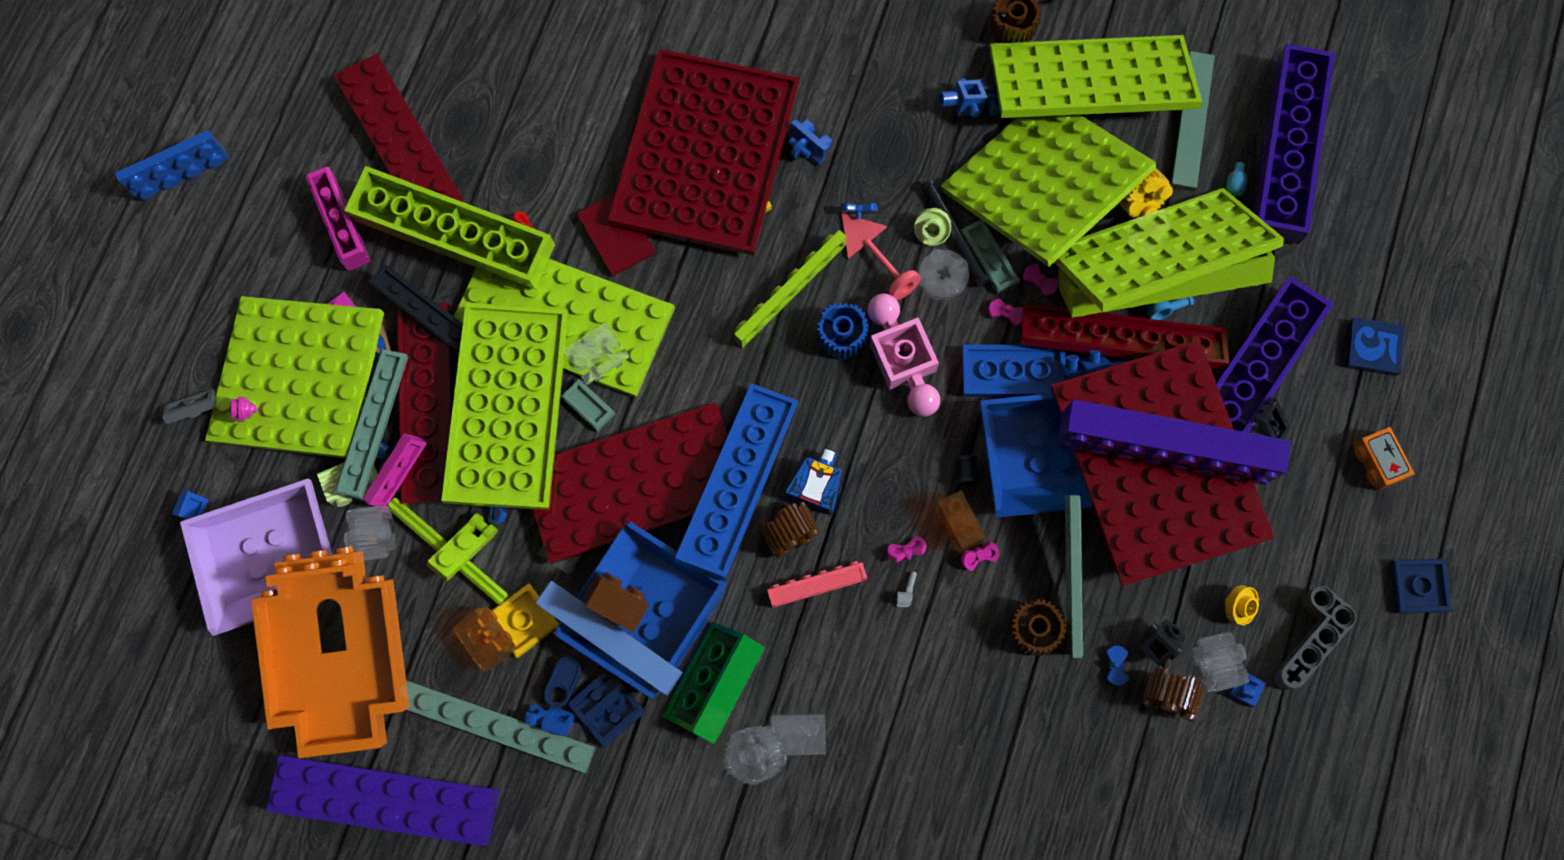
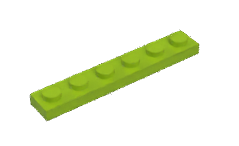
(796, 282)

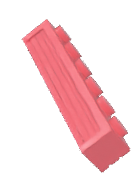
(816, 585)

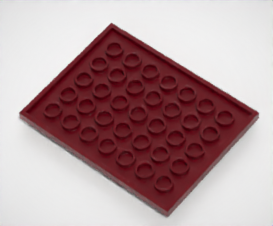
(705, 152)
(1152, 512)

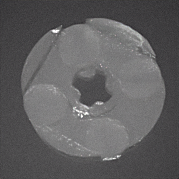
(943, 260)

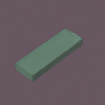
(990, 256)

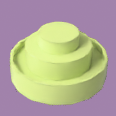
(932, 226)

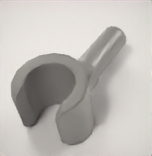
(904, 598)

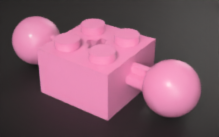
(911, 340)

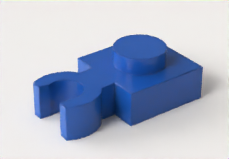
(554, 720)

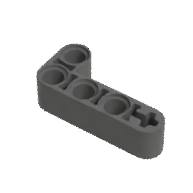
(1310, 643)

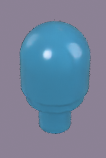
(1237, 180)

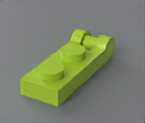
(461, 548)

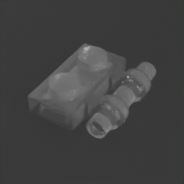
(592, 348)

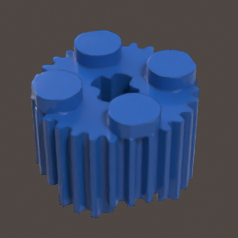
(837, 343)

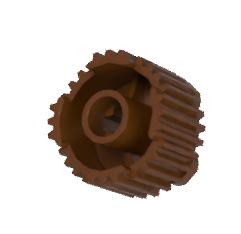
(1015, 20)
(789, 528)
(1049, 620)
(1173, 694)

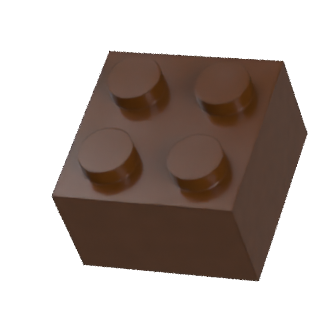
(615, 602)

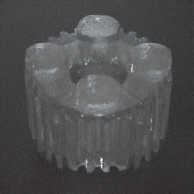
(370, 532)
(1220, 662)
(754, 754)

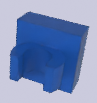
(189, 505)
(1249, 692)

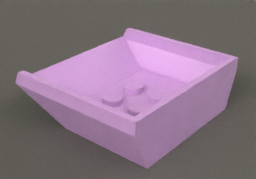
(240, 544)

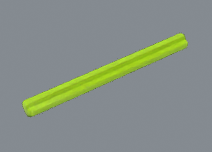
(437, 542)

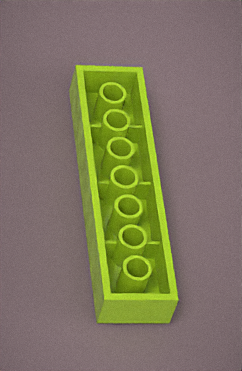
(450, 227)
(1242, 274)

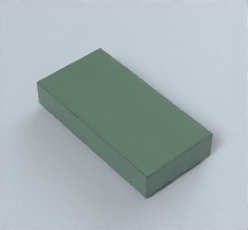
(587, 405)

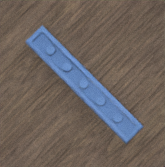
(609, 638)

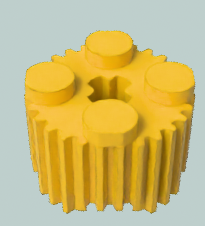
(1147, 195)

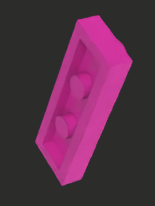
(394, 470)

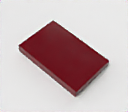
(617, 245)

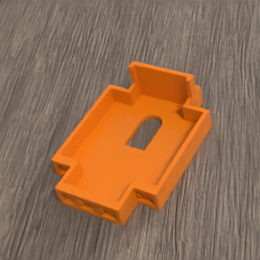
(332, 696)

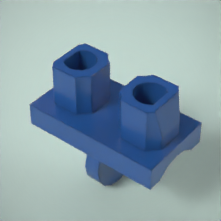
(806, 143)

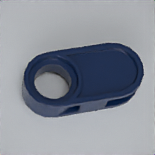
(566, 676)

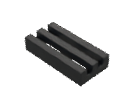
(1266, 422)

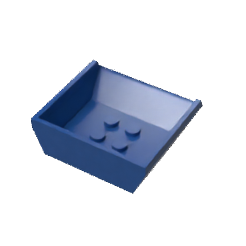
(1025, 460)
(677, 596)

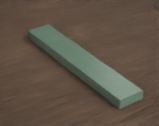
(1192, 127)
(371, 424)
(1073, 576)

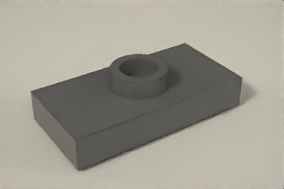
(190, 406)

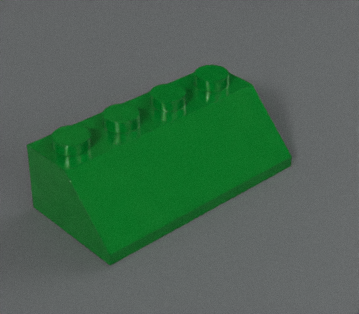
(713, 682)

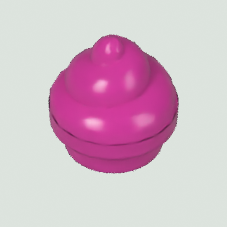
(241, 409)

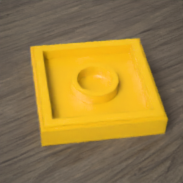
(525, 619)

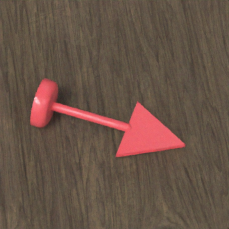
(860, 233)

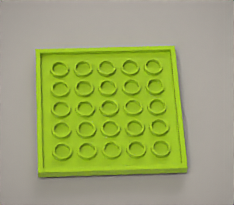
(1048, 181)
(301, 370)

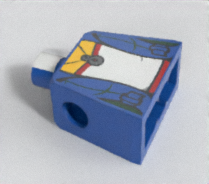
(816, 483)

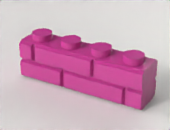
(340, 226)

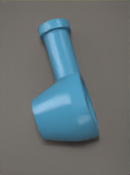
(1164, 309)

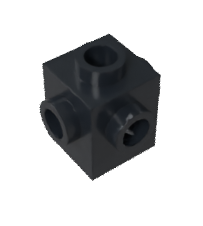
(1162, 642)

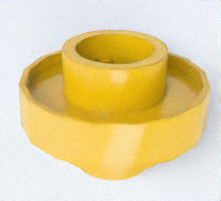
(1242, 605)

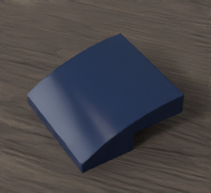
(606, 708)

